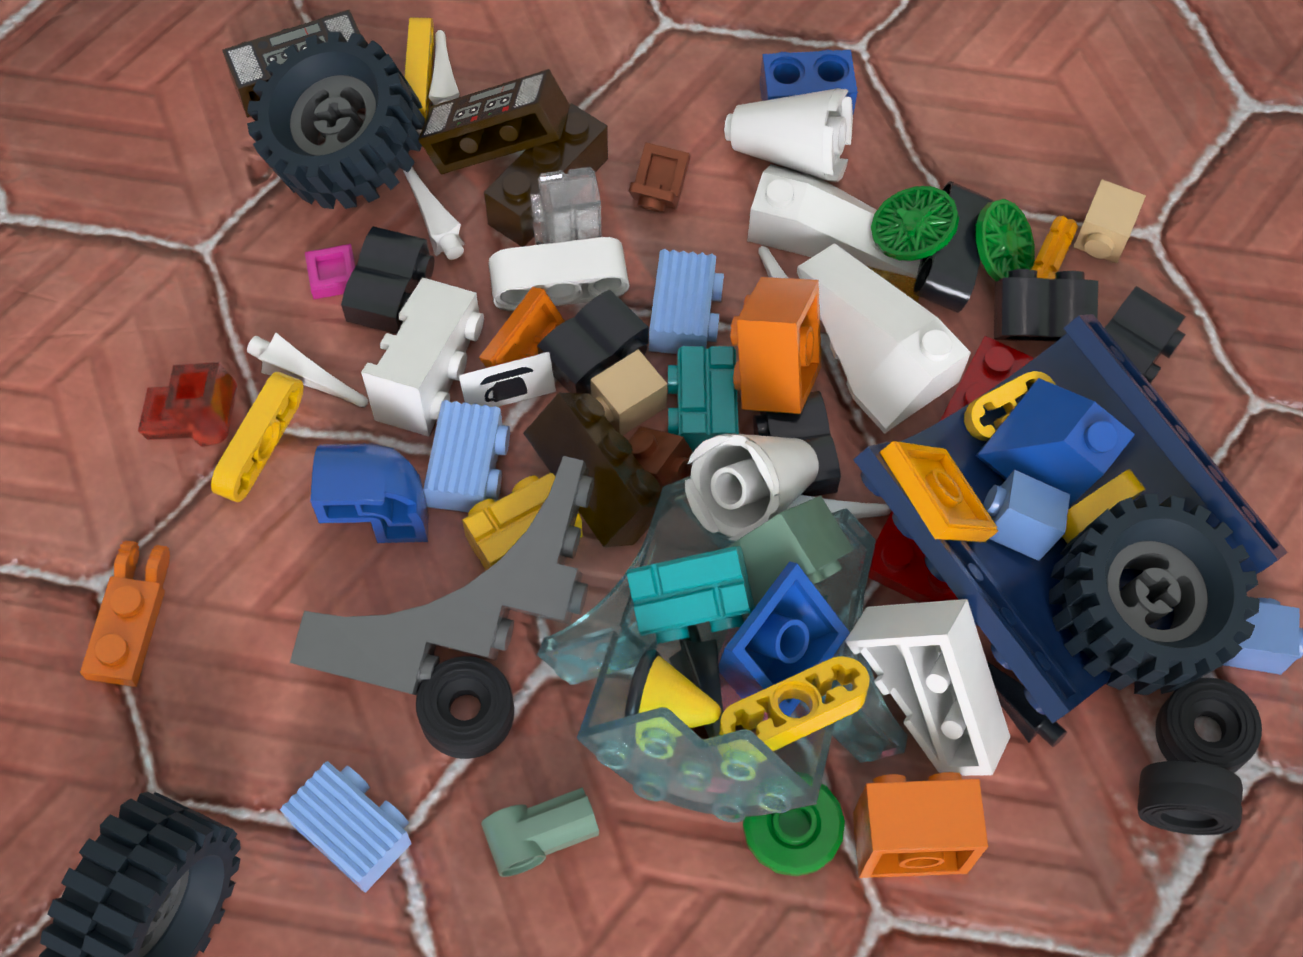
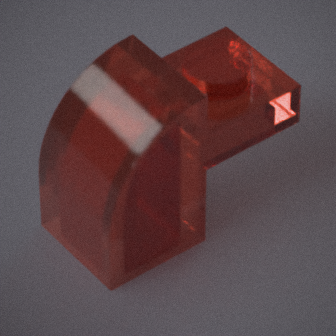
(192, 406)

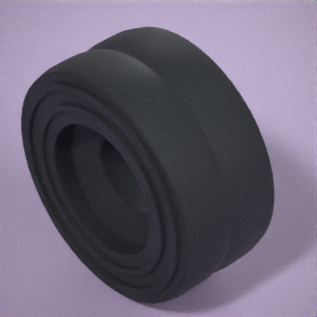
(1227, 706)
(465, 737)
(1190, 798)

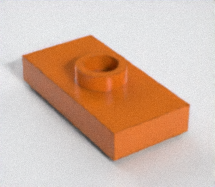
(523, 330)

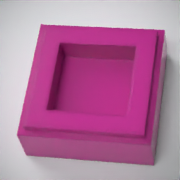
(329, 270)

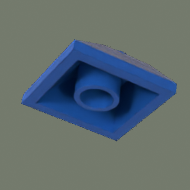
(1056, 440)
(782, 637)

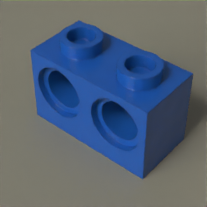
(807, 72)

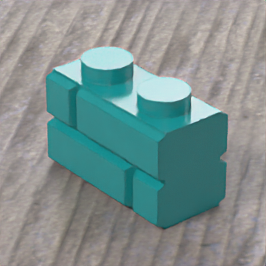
(704, 393)
(691, 592)

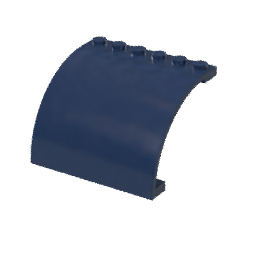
(1011, 589)

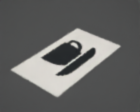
(509, 381)

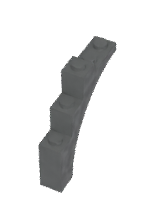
(528, 579)

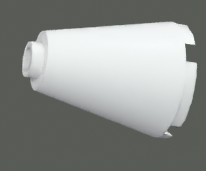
(796, 132)
(747, 480)

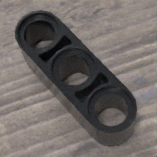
(952, 271)

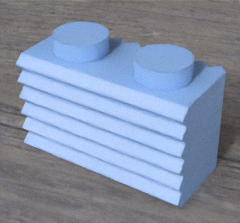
(684, 300)
(465, 456)
(347, 824)

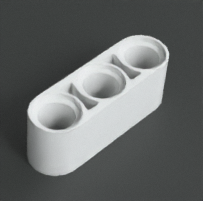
(566, 270)

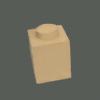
(1109, 221)
(630, 392)

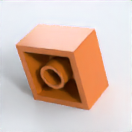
(778, 345)
(919, 826)

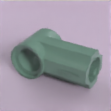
(525, 835)

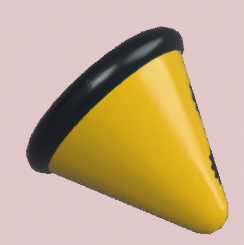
(661, 685)

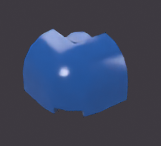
(369, 486)

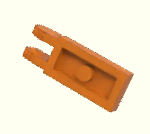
(126, 618)

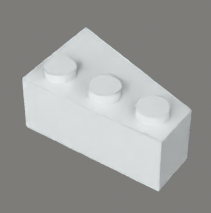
(423, 356)
(939, 678)

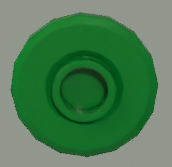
(915, 223)
(1004, 239)
(798, 839)

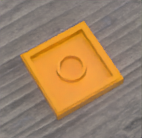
(939, 492)

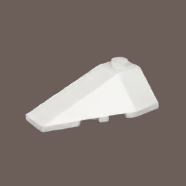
(810, 214)
(886, 342)

